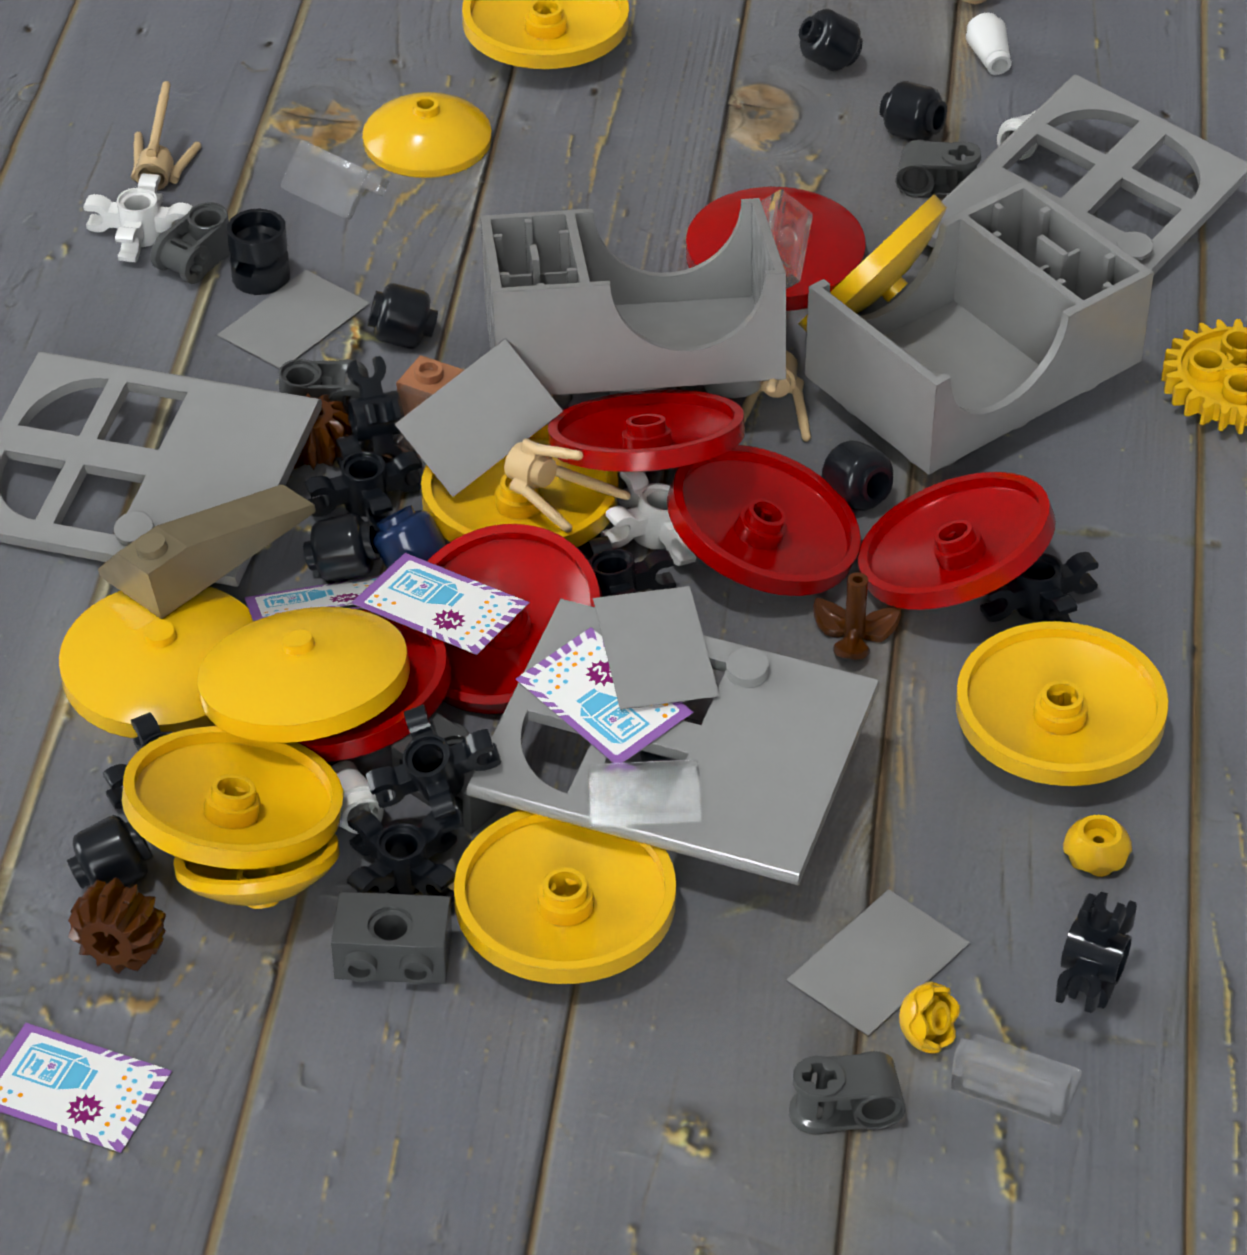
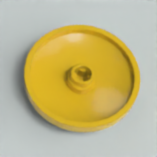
(545, 31)
(883, 269)
(491, 502)
(131, 662)
(303, 674)
(1061, 703)
(231, 799)
(562, 899)

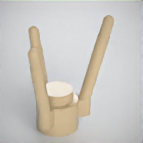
(157, 158)
(780, 388)
(532, 466)

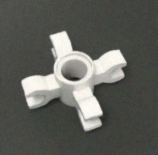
(135, 215)
(646, 520)

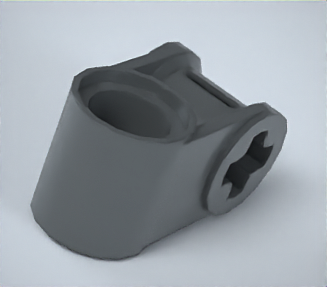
(935, 167)
(194, 243)
(319, 378)
(851, 1089)

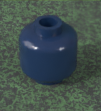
(408, 533)

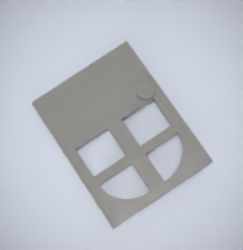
(1216, 170)
(216, 451)
(763, 753)

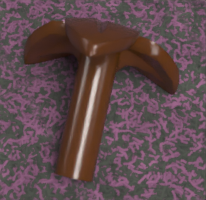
(853, 622)

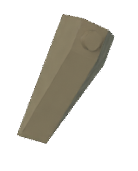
(197, 550)

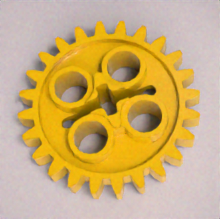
(1210, 374)

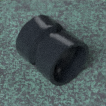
(258, 251)

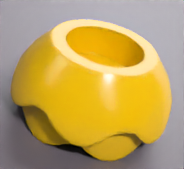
(1097, 845)
(929, 1017)

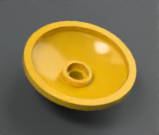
(427, 135)
(257, 887)

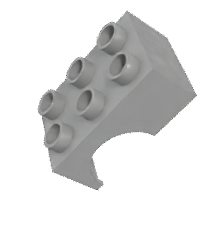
(607, 326)
(989, 334)

